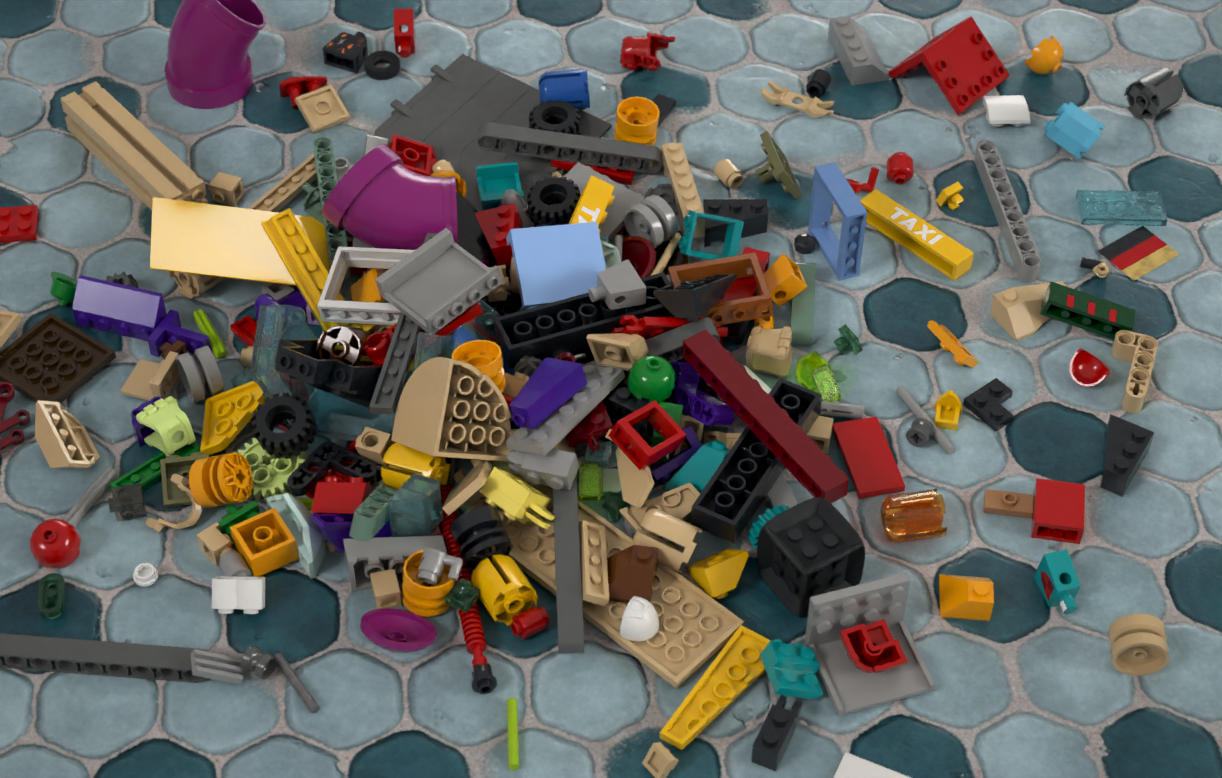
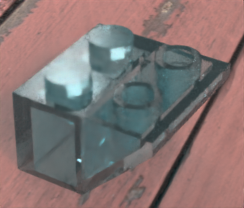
(415, 507)

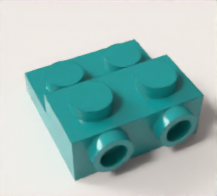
(792, 669)

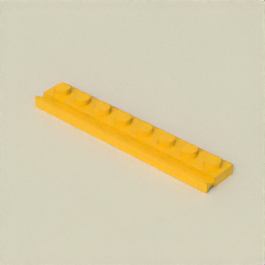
(300, 261)

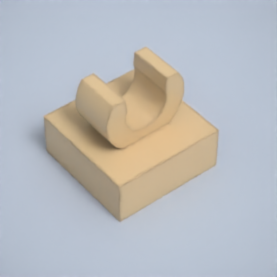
(659, 761)

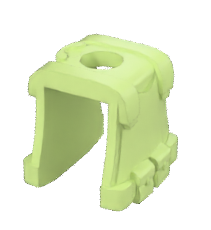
(169, 423)

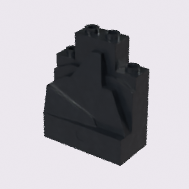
(303, 363)

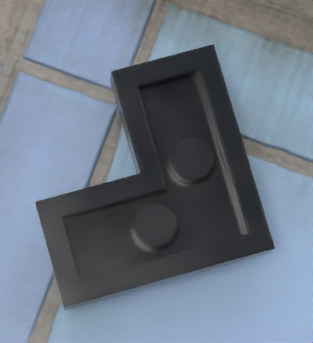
(986, 404)

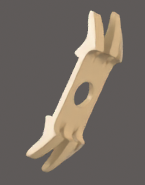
(811, 106)

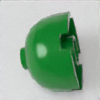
(651, 378)

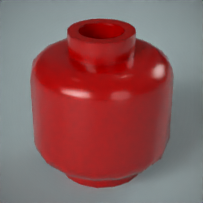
(899, 168)

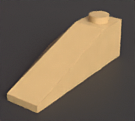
(1020, 309)

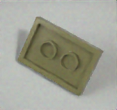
(777, 167)

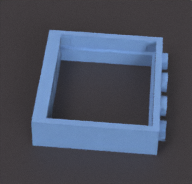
(846, 254)

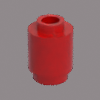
(529, 622)

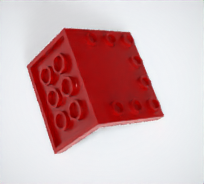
(959, 64)

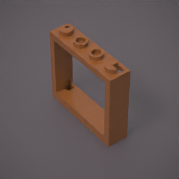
(732, 310)

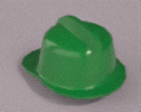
(63, 288)

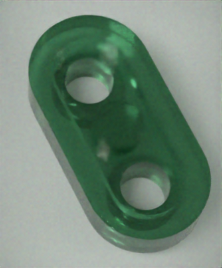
(50, 597)

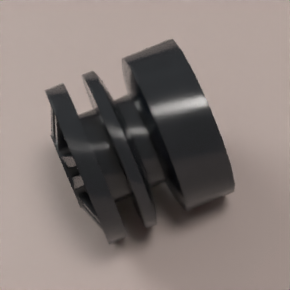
(480, 535)

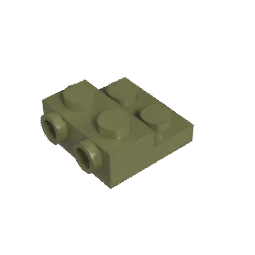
(177, 465)

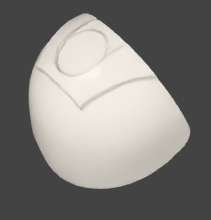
(639, 620)

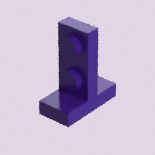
(170, 331)
(664, 470)

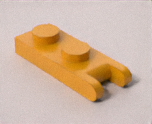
(951, 343)

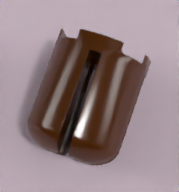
(353, 345)

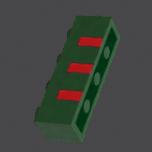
(1086, 311)

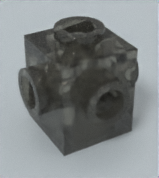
(127, 502)

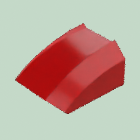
(416, 155)

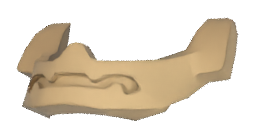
(193, 517)

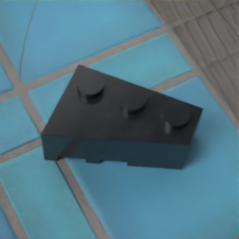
(751, 211)
(1123, 453)

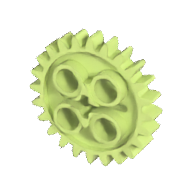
(269, 472)

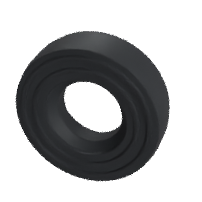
(382, 57)

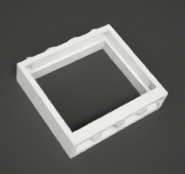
(353, 311)

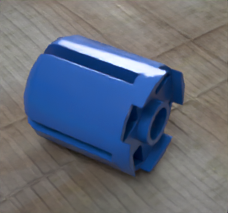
(565, 86)

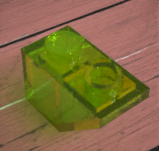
(816, 375)
(590, 482)

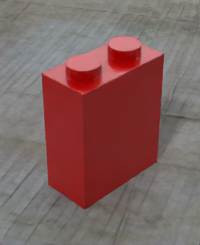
(1058, 511)

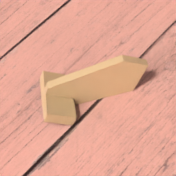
(634, 482)

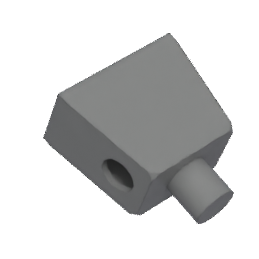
(619, 287)

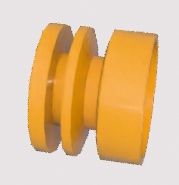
(637, 121)
(485, 357)
(220, 480)
(422, 597)

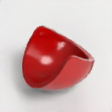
(1087, 369)

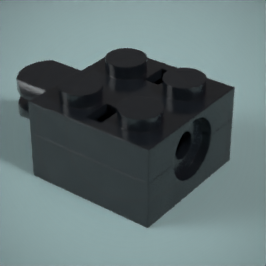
(623, 402)

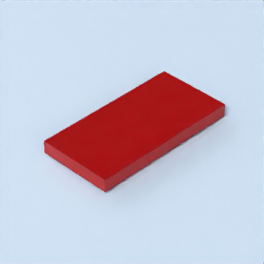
(868, 457)

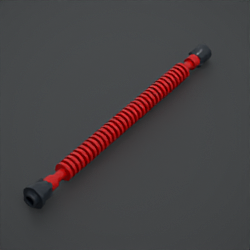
(472, 628)

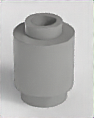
(234, 564)

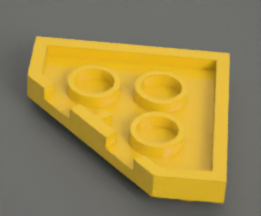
(227, 415)

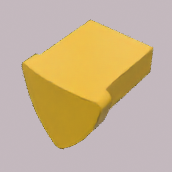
(947, 411)

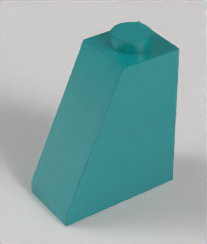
(700, 466)

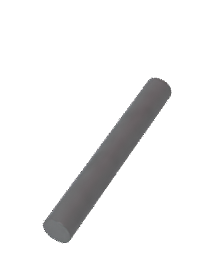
(296, 683)

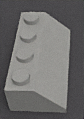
(856, 51)

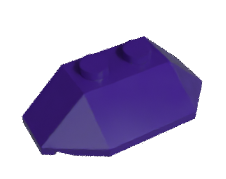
(337, 527)

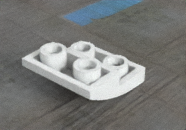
(1006, 110)

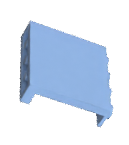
(556, 261)

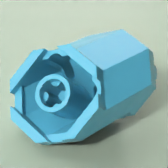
(1073, 129)

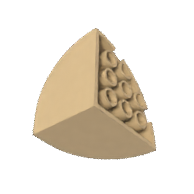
(453, 412)

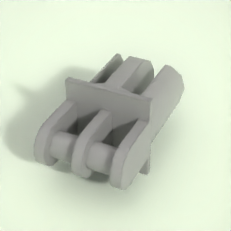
(511, 197)

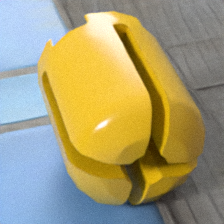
(407, 461)
(503, 589)

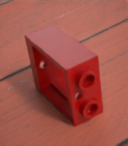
(641, 453)

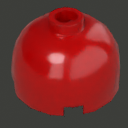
(55, 543)

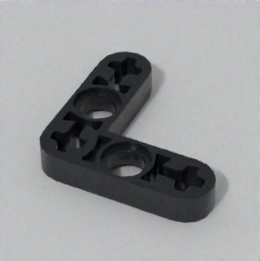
(328, 462)

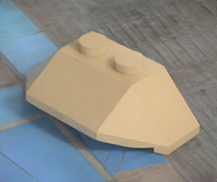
(63, 438)

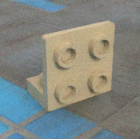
(152, 378)

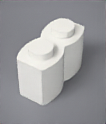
(238, 593)

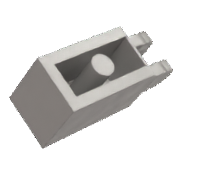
(553, 469)

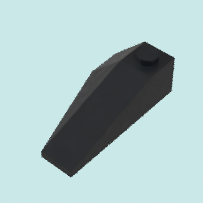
(694, 297)

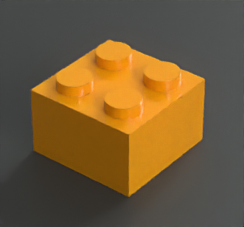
(264, 542)

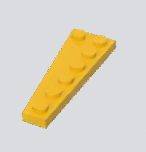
(721, 684)

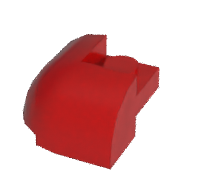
(872, 647)

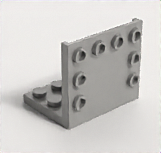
(864, 603)

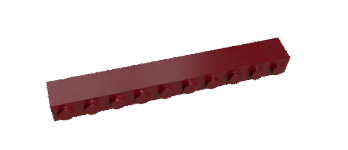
(765, 417)

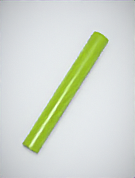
(512, 730)

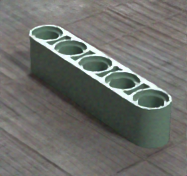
(803, 307)
(372, 514)

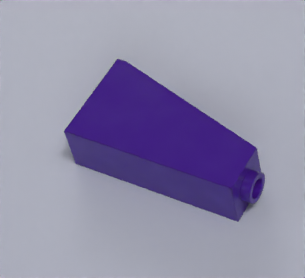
(546, 391)

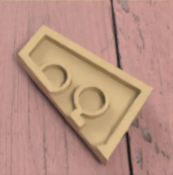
(674, 502)

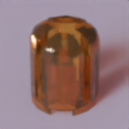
(913, 516)

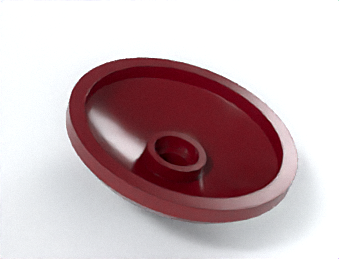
(640, 254)

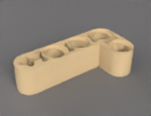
(1141, 352)

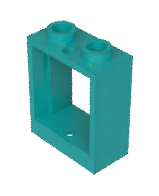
(731, 241)

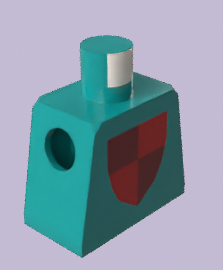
(1058, 580)

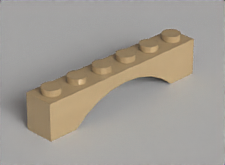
(678, 171)

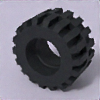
(556, 117)
(550, 192)
(279, 409)

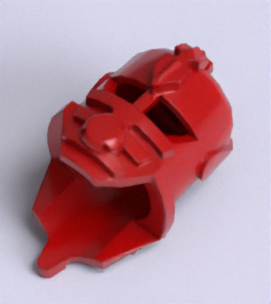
(643, 50)

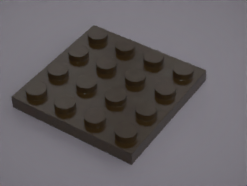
(52, 360)

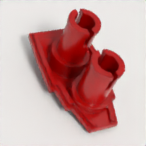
(300, 85)

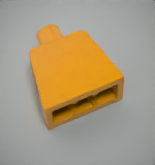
(784, 280)

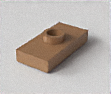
(1008, 503)

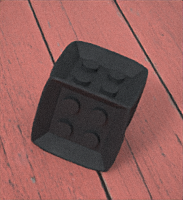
(809, 553)

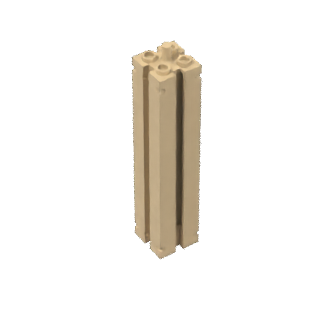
(129, 148)

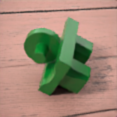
(237, 515)

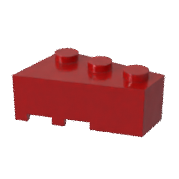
(495, 227)

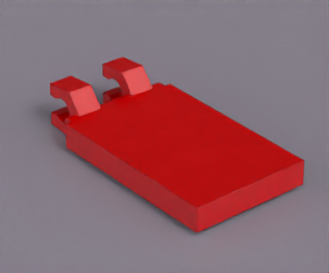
(649, 326)

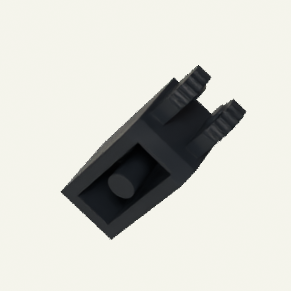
(775, 734)

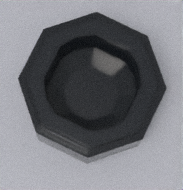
(804, 243)

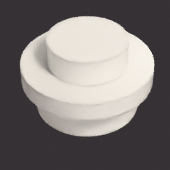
(145, 574)

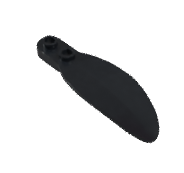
(470, 234)

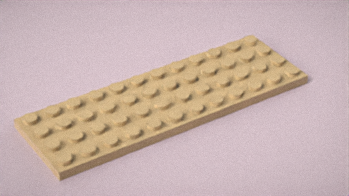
(689, 619)

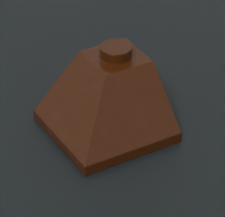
(632, 573)

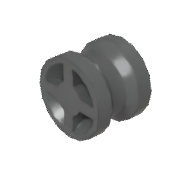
(920, 432)

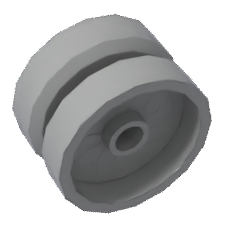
(651, 220)
(199, 374)

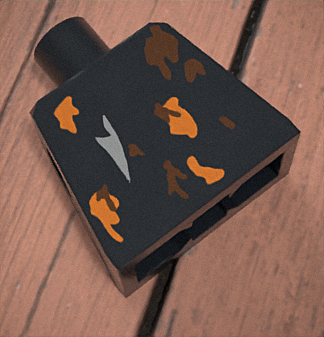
(346, 51)

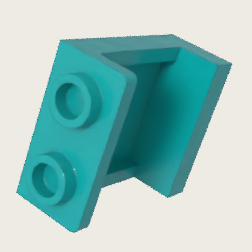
(494, 181)

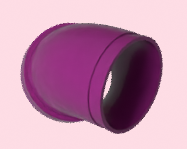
(209, 52)
(391, 204)

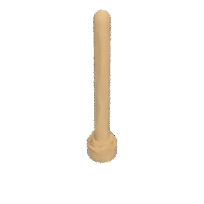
(667, 254)

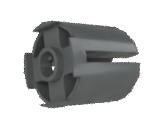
(1154, 93)

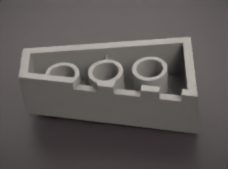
(382, 555)

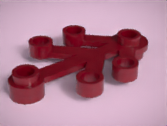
(6, 387)

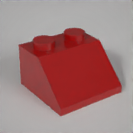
(340, 496)

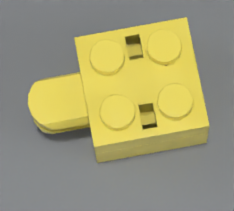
(516, 498)

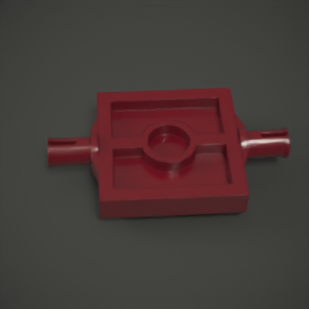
(591, 428)

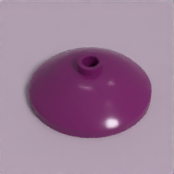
(397, 630)

